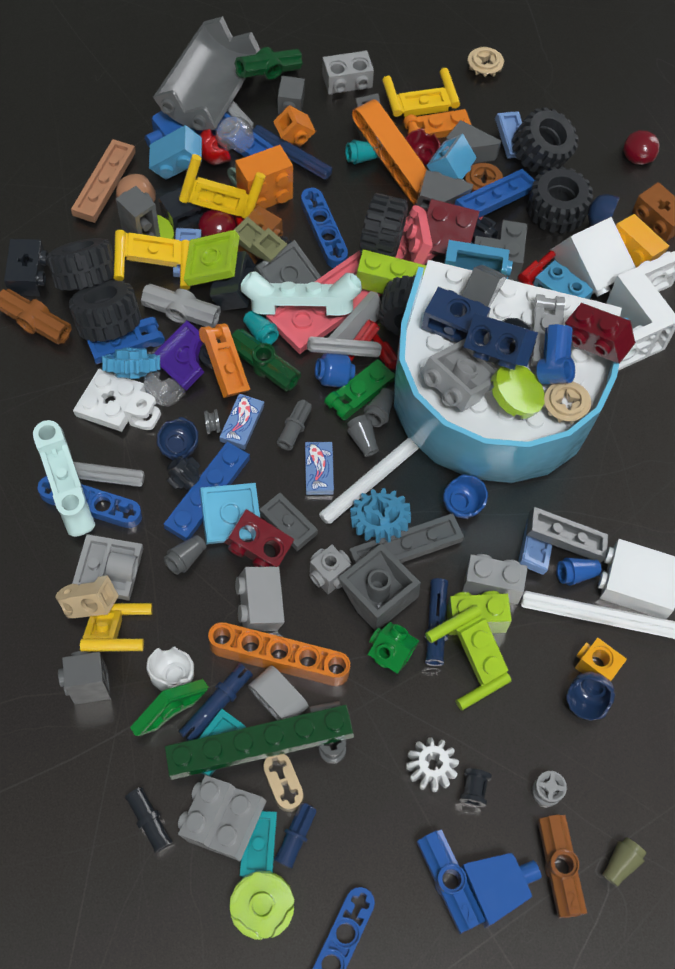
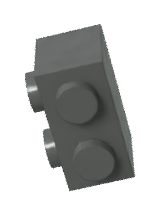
(137, 213)
(85, 677)

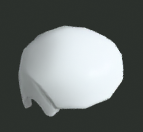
(170, 668)

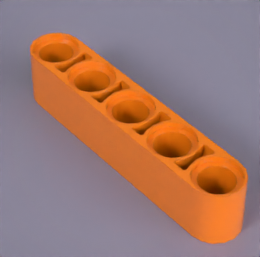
(390, 147)
(269, 643)

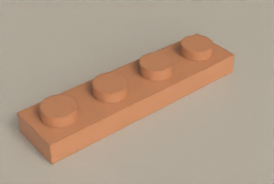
(103, 181)

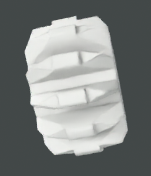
(443, 768)

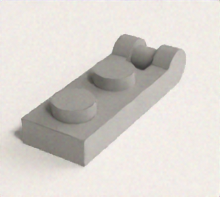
(542, 320)

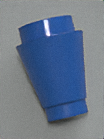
(577, 570)

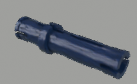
(435, 653)
(218, 700)

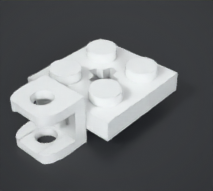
(129, 406)

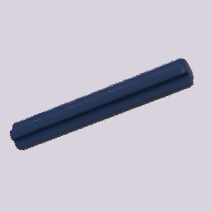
(295, 153)

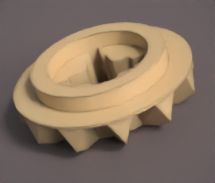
(482, 55)
(575, 394)

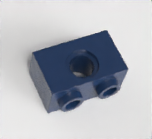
(440, 314)

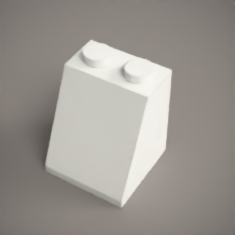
(595, 255)

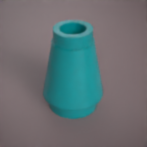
(359, 152)
(261, 328)

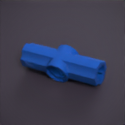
(458, 901)

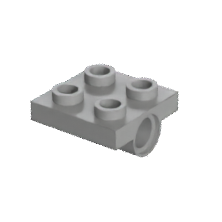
(112, 558)

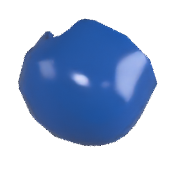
(465, 496)

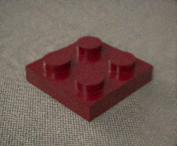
(450, 223)

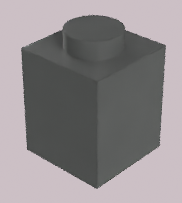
(291, 93)

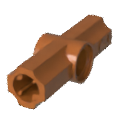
(34, 316)
(565, 887)

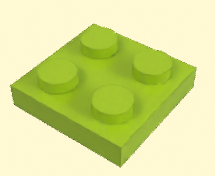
(211, 258)

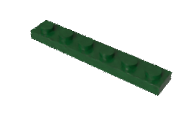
(258, 742)

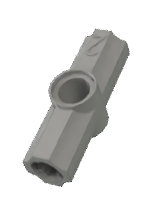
(180, 305)

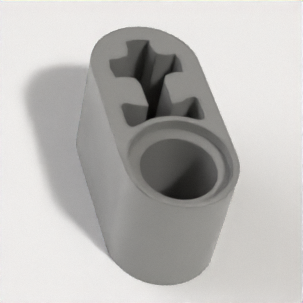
(277, 694)

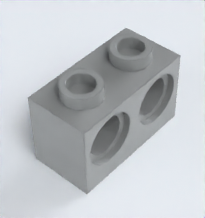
(347, 72)

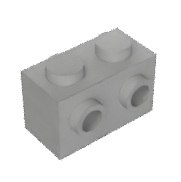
(490, 574)
(260, 598)

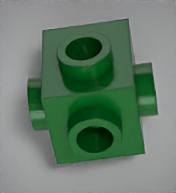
(392, 647)

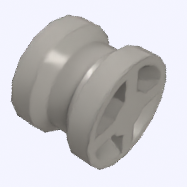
(551, 782)

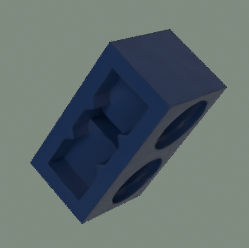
(500, 339)

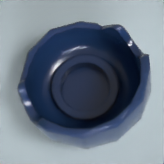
(602, 208)
(177, 438)
(590, 696)

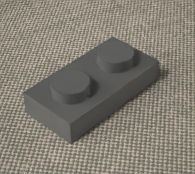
(289, 520)

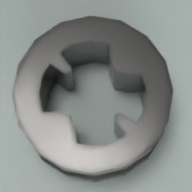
(212, 421)

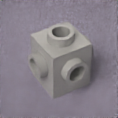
(325, 575)

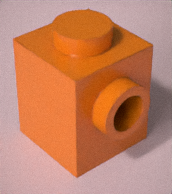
(294, 126)

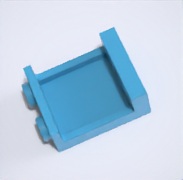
(472, 255)

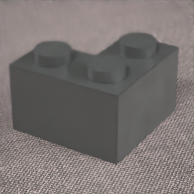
(511, 237)

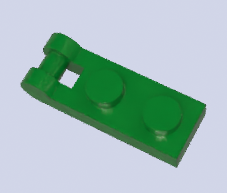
(360, 389)

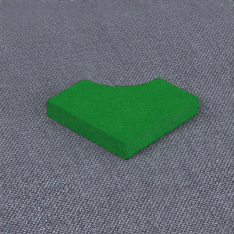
(168, 705)

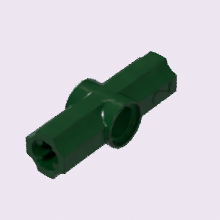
(268, 63)
(273, 368)

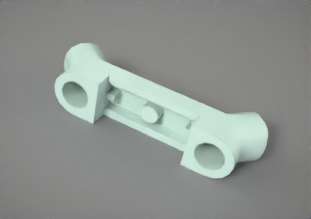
(267, 296)
(63, 478)

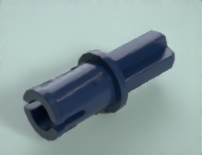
(295, 835)

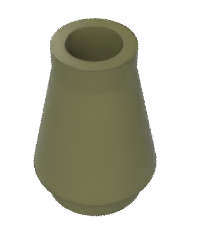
(624, 861)

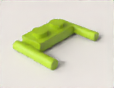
(480, 650)

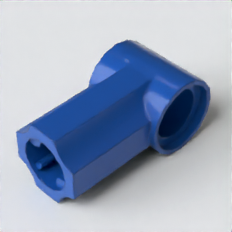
(556, 364)

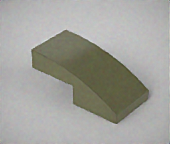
(259, 242)

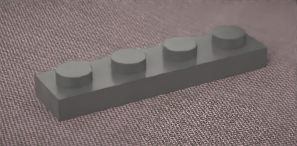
(417, 540)

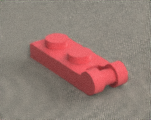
(418, 234)

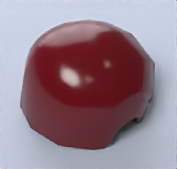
(423, 144)
(641, 147)
(216, 222)

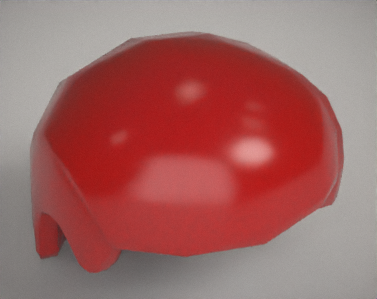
(210, 150)

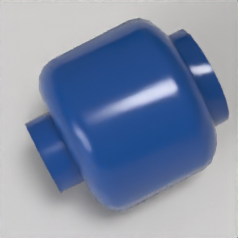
(334, 370)

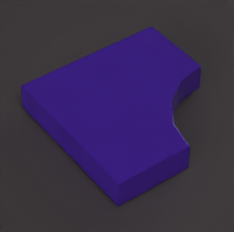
(180, 355)

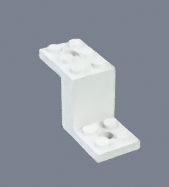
(644, 306)

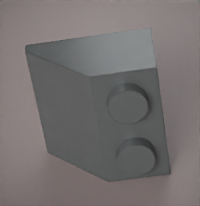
(379, 586)

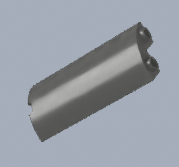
(205, 76)

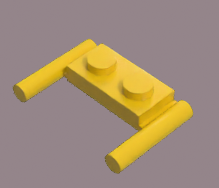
(423, 101)
(218, 195)
(149, 250)
(103, 629)

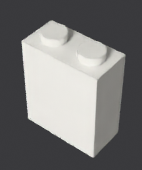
(639, 579)

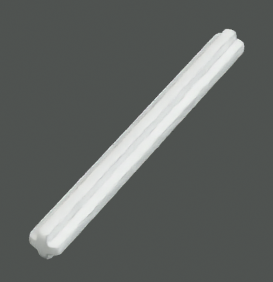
(368, 481)
(598, 614)

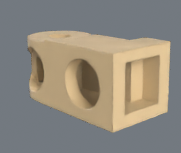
(87, 598)

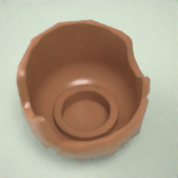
(135, 180)

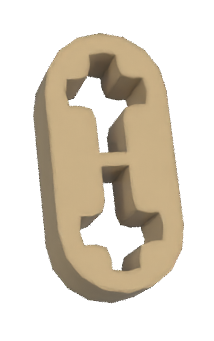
(276, 784)

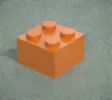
(278, 172)

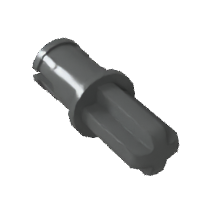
(294, 425)

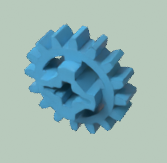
(130, 362)
(380, 515)

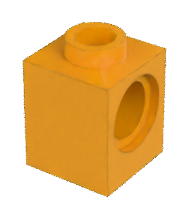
(611, 658)

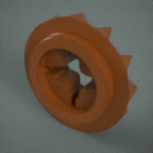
(474, 176)

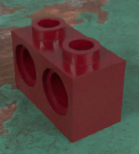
(262, 534)

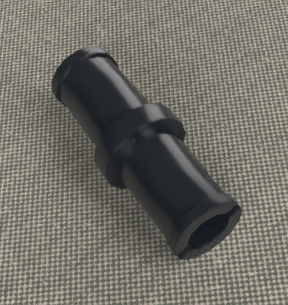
(148, 819)

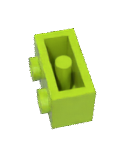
(494, 608)

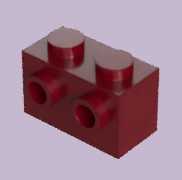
(601, 332)

